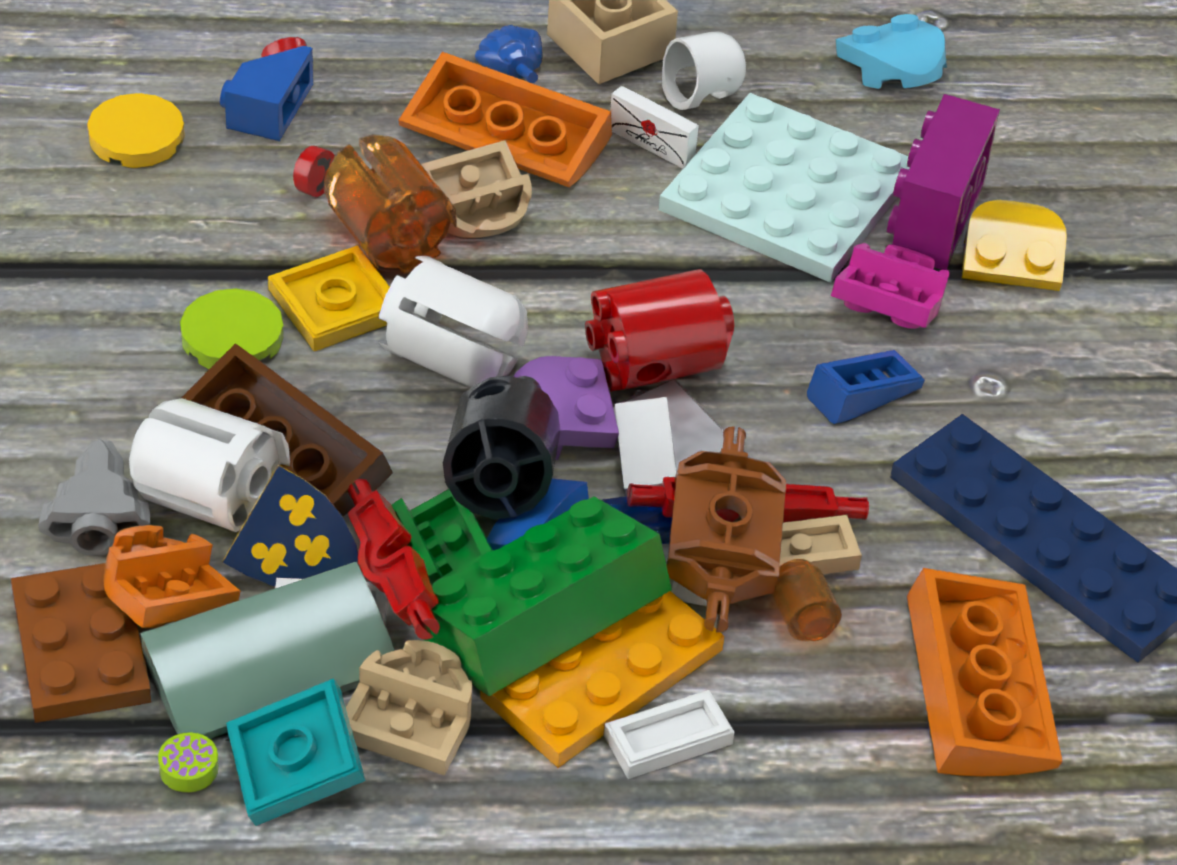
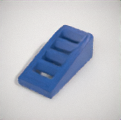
(858, 384)

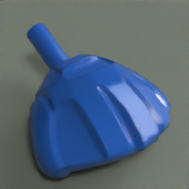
(512, 52)

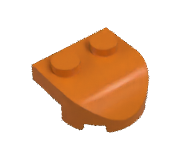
(162, 577)

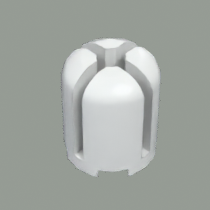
(433, 289)
(204, 461)

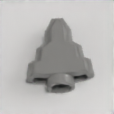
(94, 502)

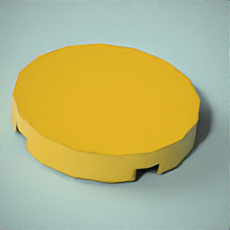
(136, 130)

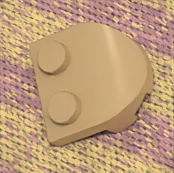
(483, 189)
(412, 705)

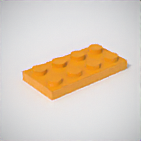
(606, 677)

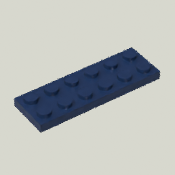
(1045, 534)

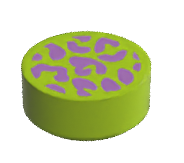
(188, 762)

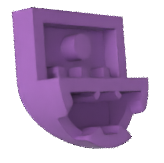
(580, 396)

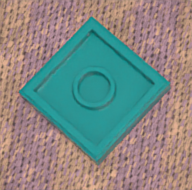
(295, 752)

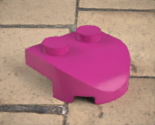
(893, 284)

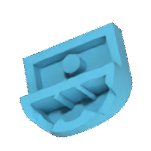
(898, 51)

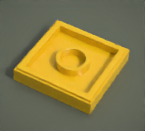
(331, 297)

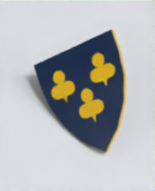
(291, 533)

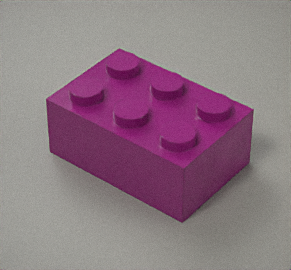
(943, 178)

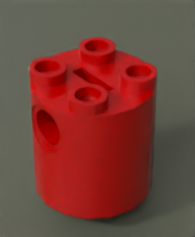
(660, 329)

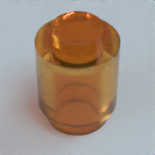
(806, 601)

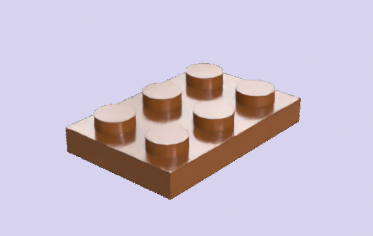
(77, 645)

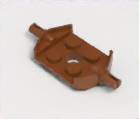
(720, 557)

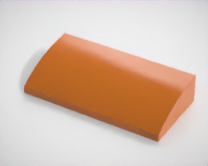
(481, 106)
(982, 676)

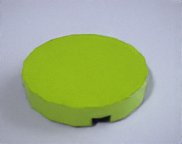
(227, 318)

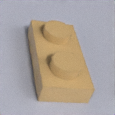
(823, 542)

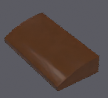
(319, 444)

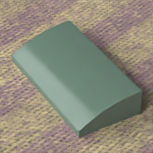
(264, 649)

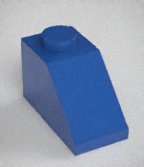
(268, 92)

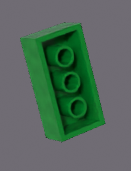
(547, 592)

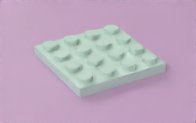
(786, 186)

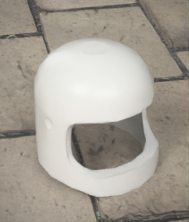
(718, 66)

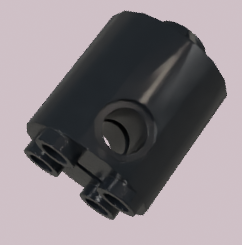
(502, 447)

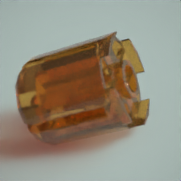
(388, 199)

